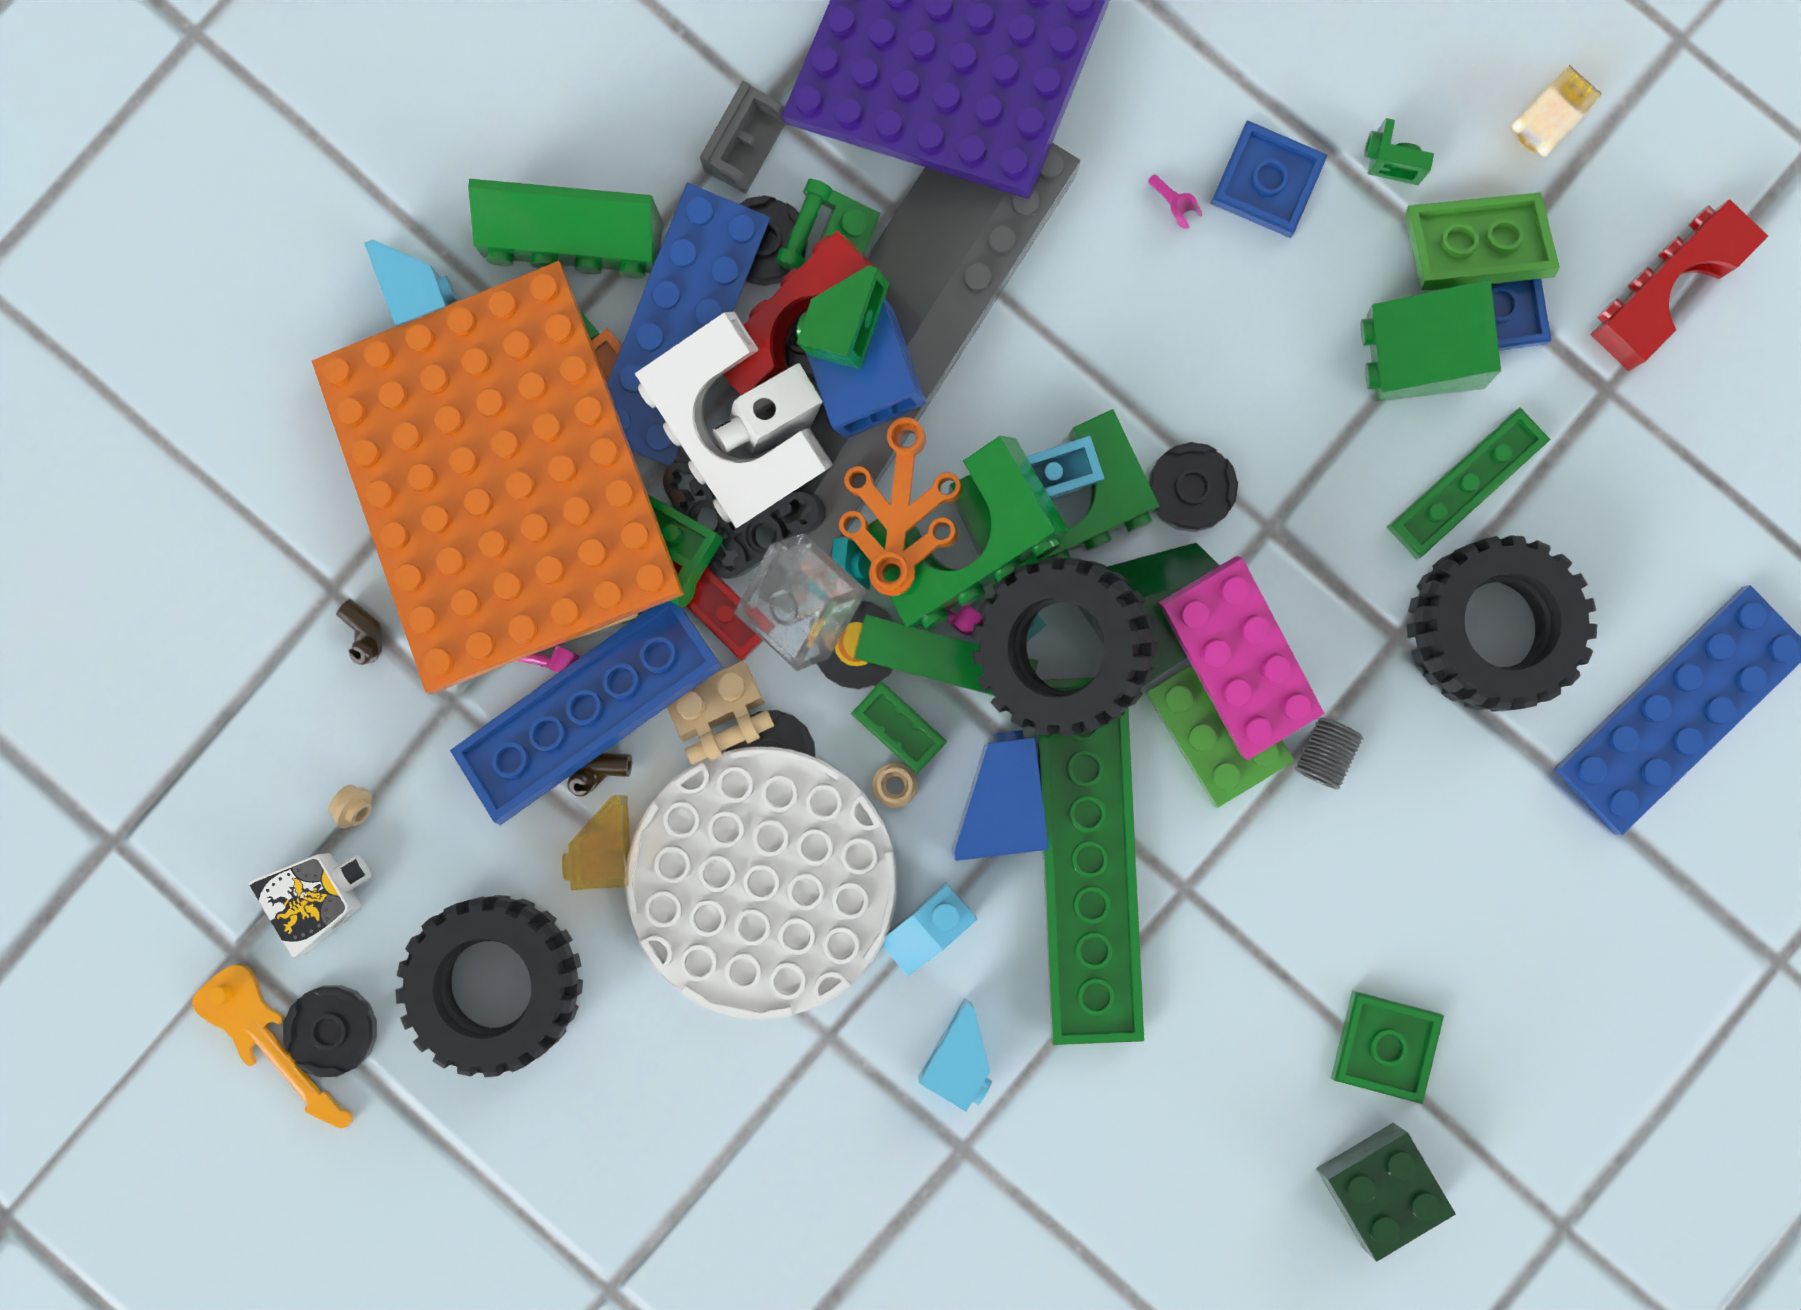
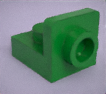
(1396, 162)

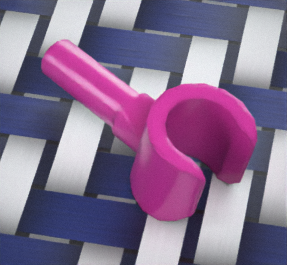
(1178, 202)
(964, 620)
(557, 662)

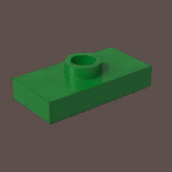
(899, 727)

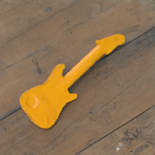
(237, 1006)

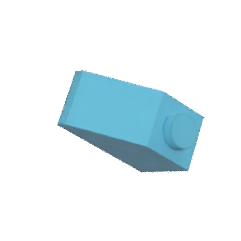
(408, 284)
(1067, 467)
(928, 929)
(959, 1062)

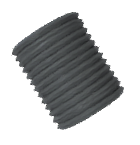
(1329, 753)

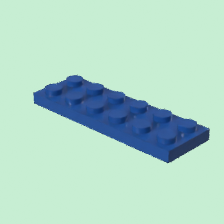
(690, 285)
(585, 710)
(1682, 710)

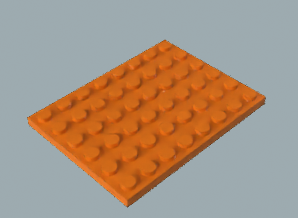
(496, 478)

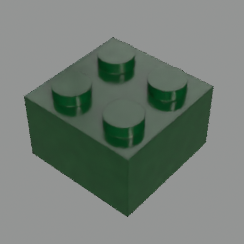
(1385, 1191)

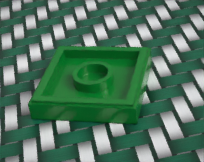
(1387, 1047)

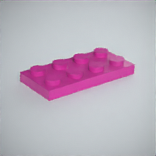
(1241, 657)

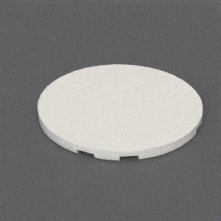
(761, 882)

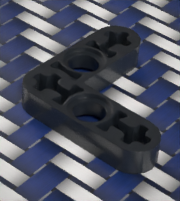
(744, 537)

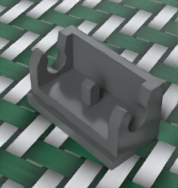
(743, 137)

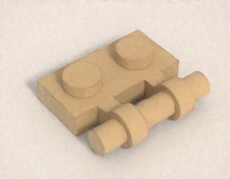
(714, 702)

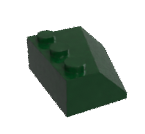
(1156, 579)

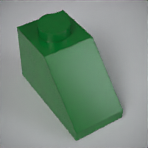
(844, 318)

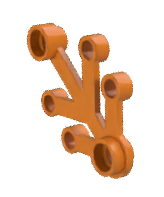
(899, 515)

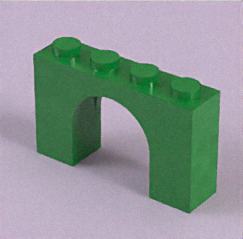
(1116, 502)
(1021, 526)

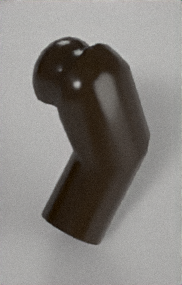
(367, 632)

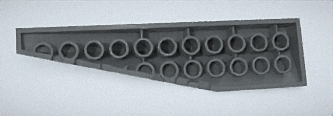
(945, 267)

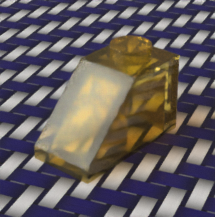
(1556, 111)
(600, 849)

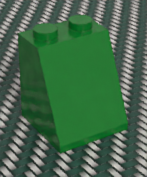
(1432, 343)

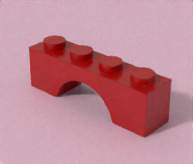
(772, 319)
(1643, 320)

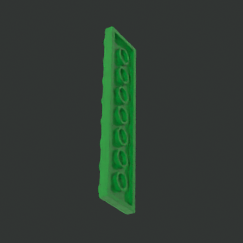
(1091, 883)

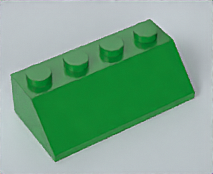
(565, 225)

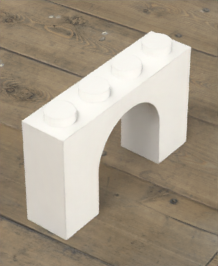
(678, 389)

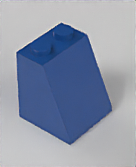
(1004, 802)

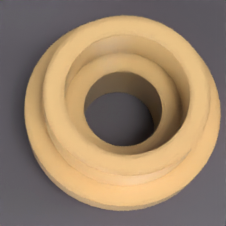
(887, 798)
(350, 806)

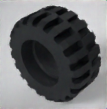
(1558, 614)
(1005, 656)
(431, 1001)

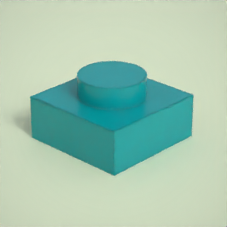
(852, 560)

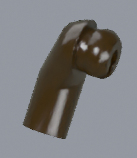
(594, 772)

